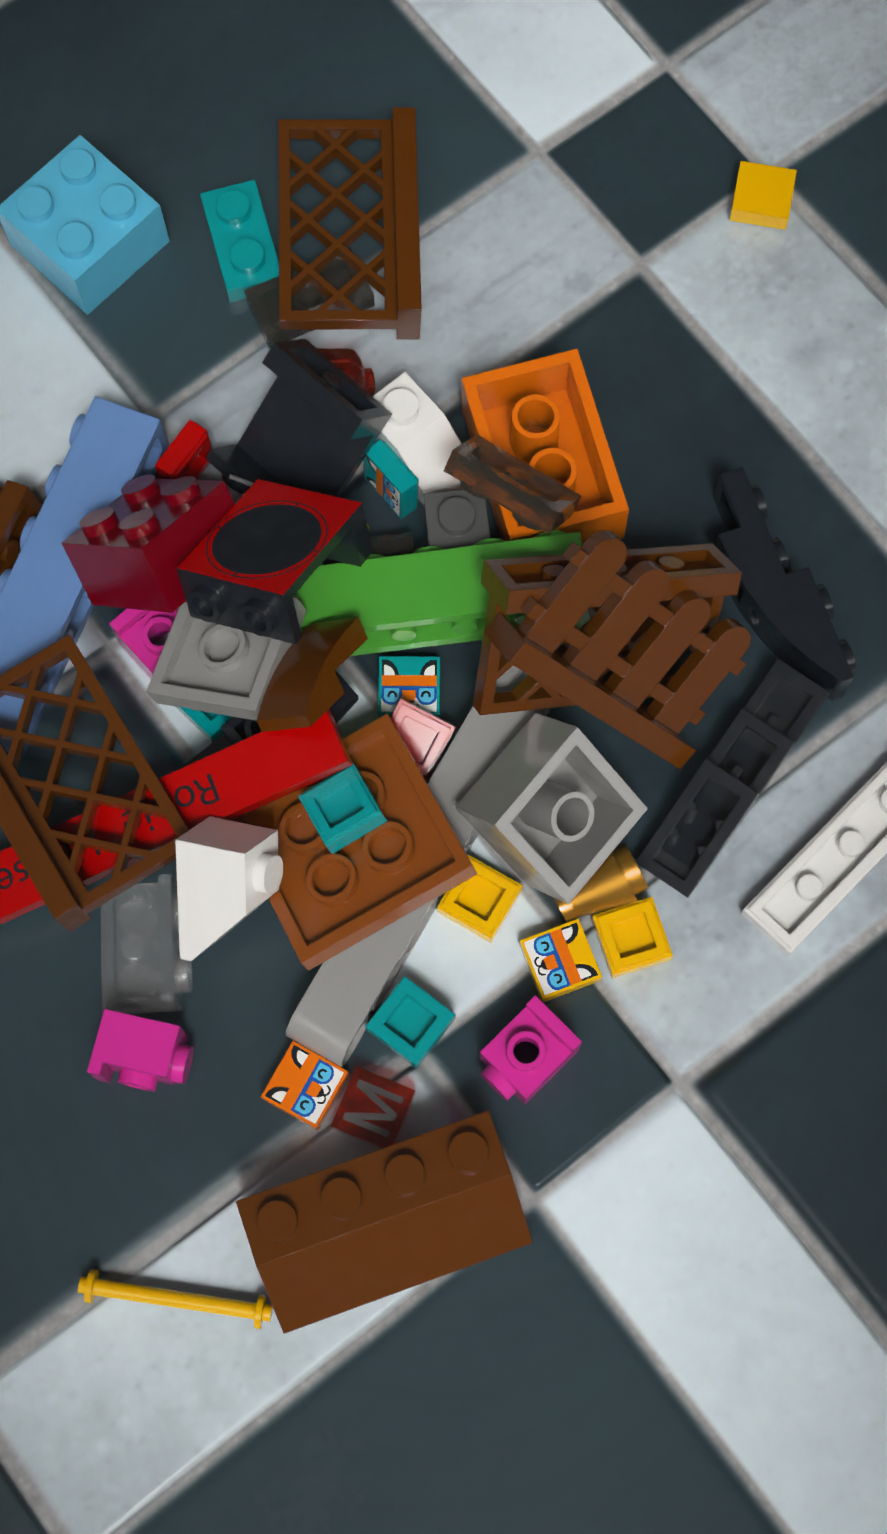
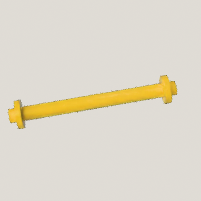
(93, 1286)

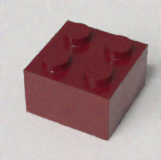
(136, 543)

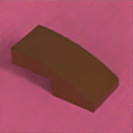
(306, 676)

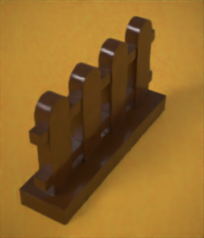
(597, 647)

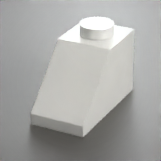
(418, 435)
(222, 878)

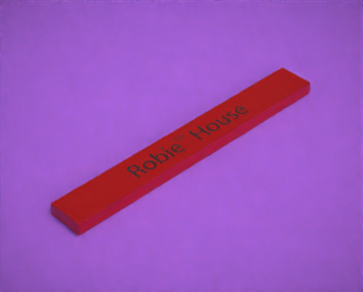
(215, 786)

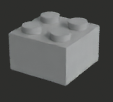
(552, 807)

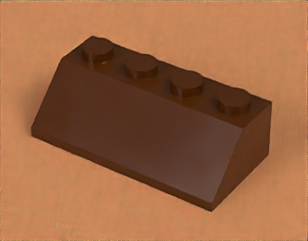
(384, 1222)

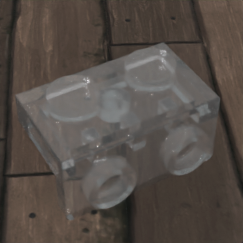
(142, 950)

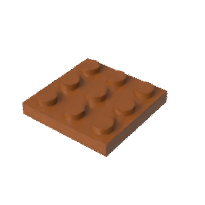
(377, 879)

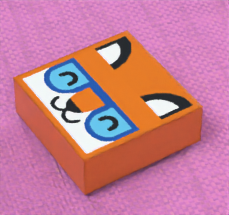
(305, 1085)

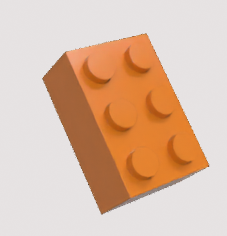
(550, 422)

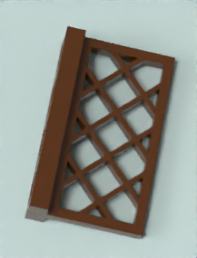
(399, 232)
(516, 579)
(27, 823)

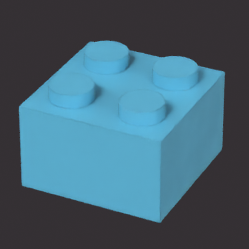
(83, 224)

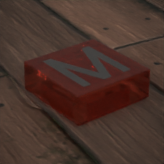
(373, 1109)

